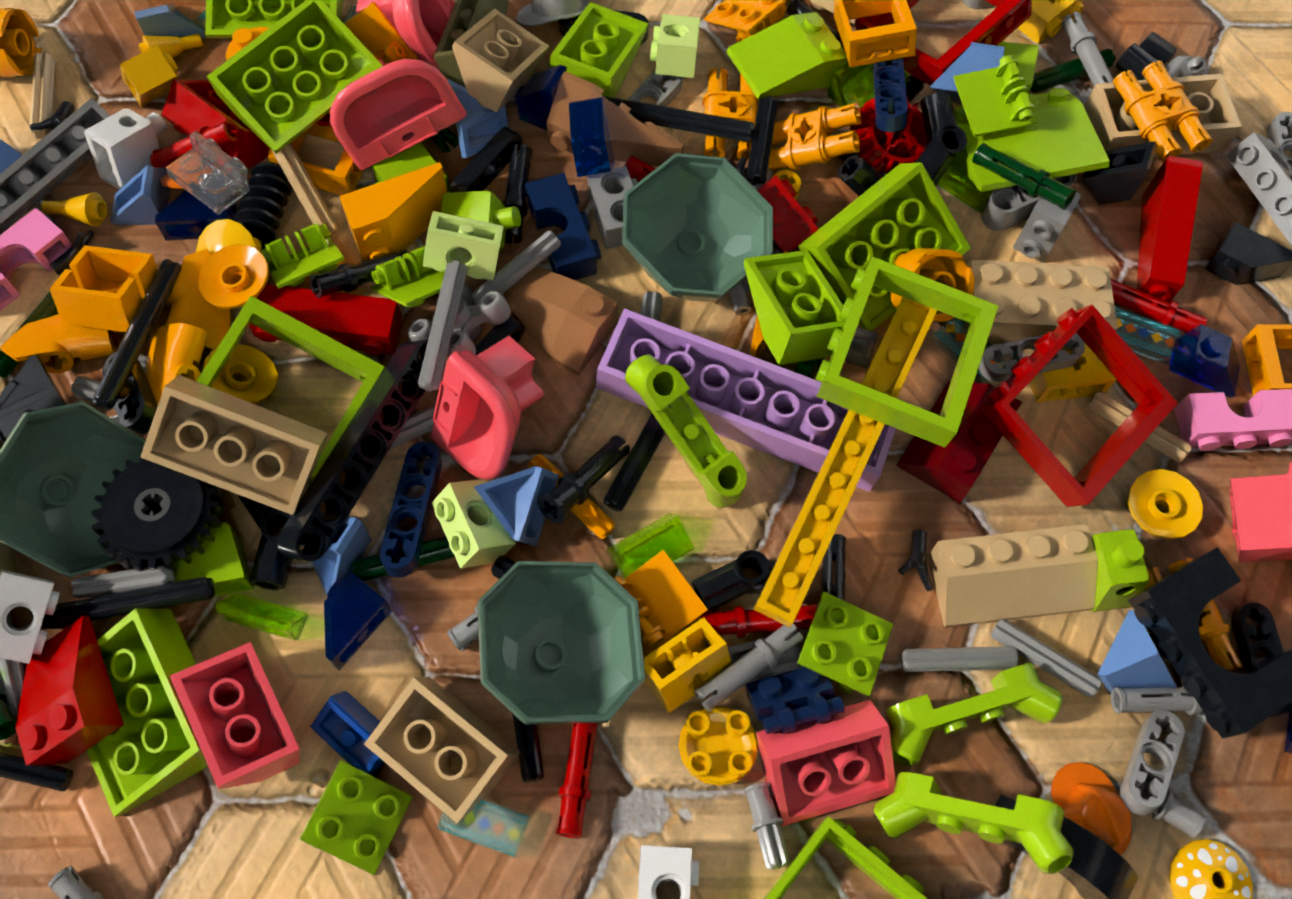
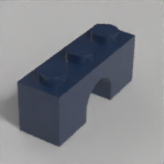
(555, 204)

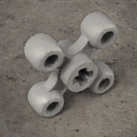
(491, 309)

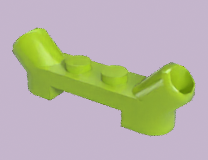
(668, 400)
(1013, 688)
(1032, 822)

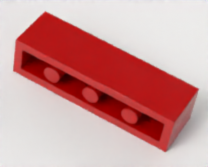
(351, 319)

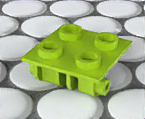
(996, 98)
(292, 269)
(407, 279)
(845, 644)
(356, 817)

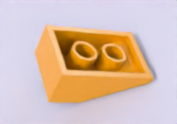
(394, 211)

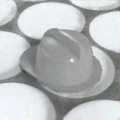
(546, 11)

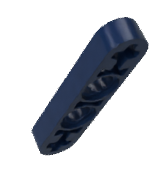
(890, 95)
(411, 507)

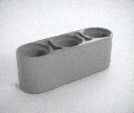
(1013, 205)

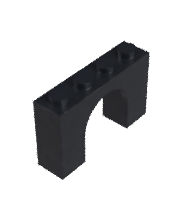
(1172, 616)

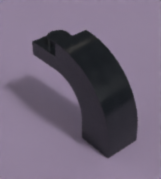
(1095, 866)

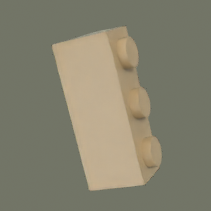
(497, 59)
(441, 748)

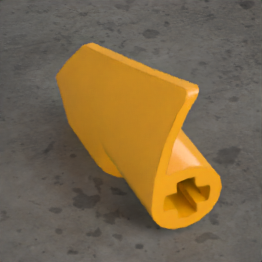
(190, 305)
(59, 343)
(174, 352)

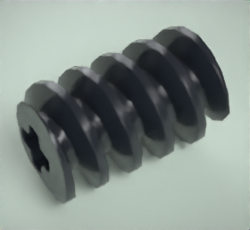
(265, 201)

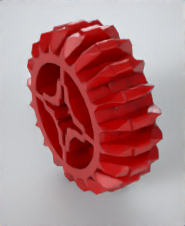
(876, 144)

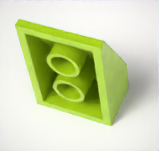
(600, 47)
(789, 56)
(793, 305)

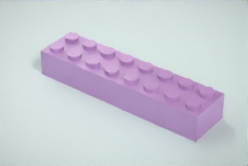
(737, 394)

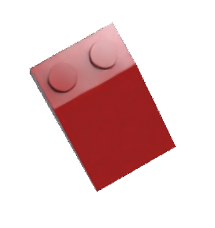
(66, 698)

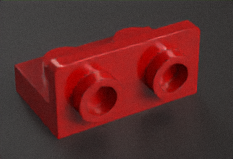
(790, 221)

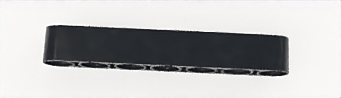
(347, 456)

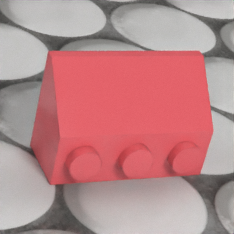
(236, 718)
(829, 763)

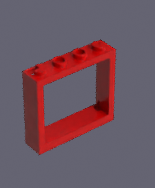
(990, 31)
(1152, 408)

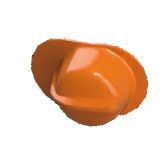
(1093, 803)

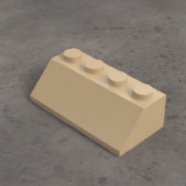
(233, 444)
(1014, 575)

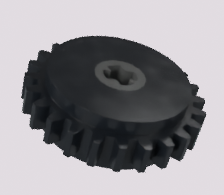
(138, 535)

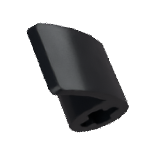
(1149, 51)

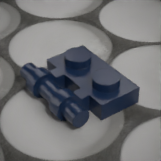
(793, 700)

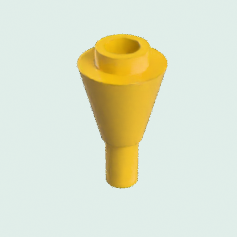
(170, 44)
(84, 208)

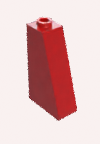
(1167, 227)

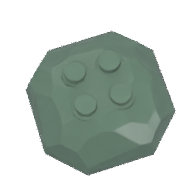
(696, 226)
(51, 480)
(560, 642)

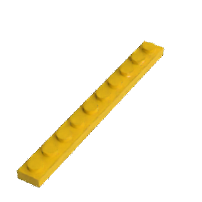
(842, 469)

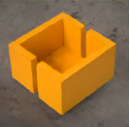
(103, 287)

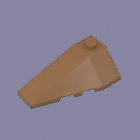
(627, 133)
(561, 314)

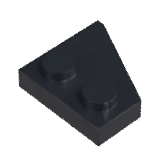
(27, 392)

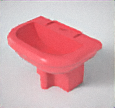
(417, 22)
(393, 110)
(483, 405)
(1262, 517)

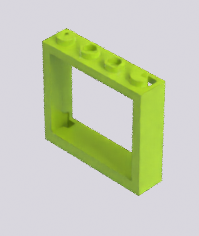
(307, 340)
(883, 407)
(869, 860)

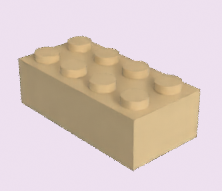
(1207, 92)
(1038, 294)

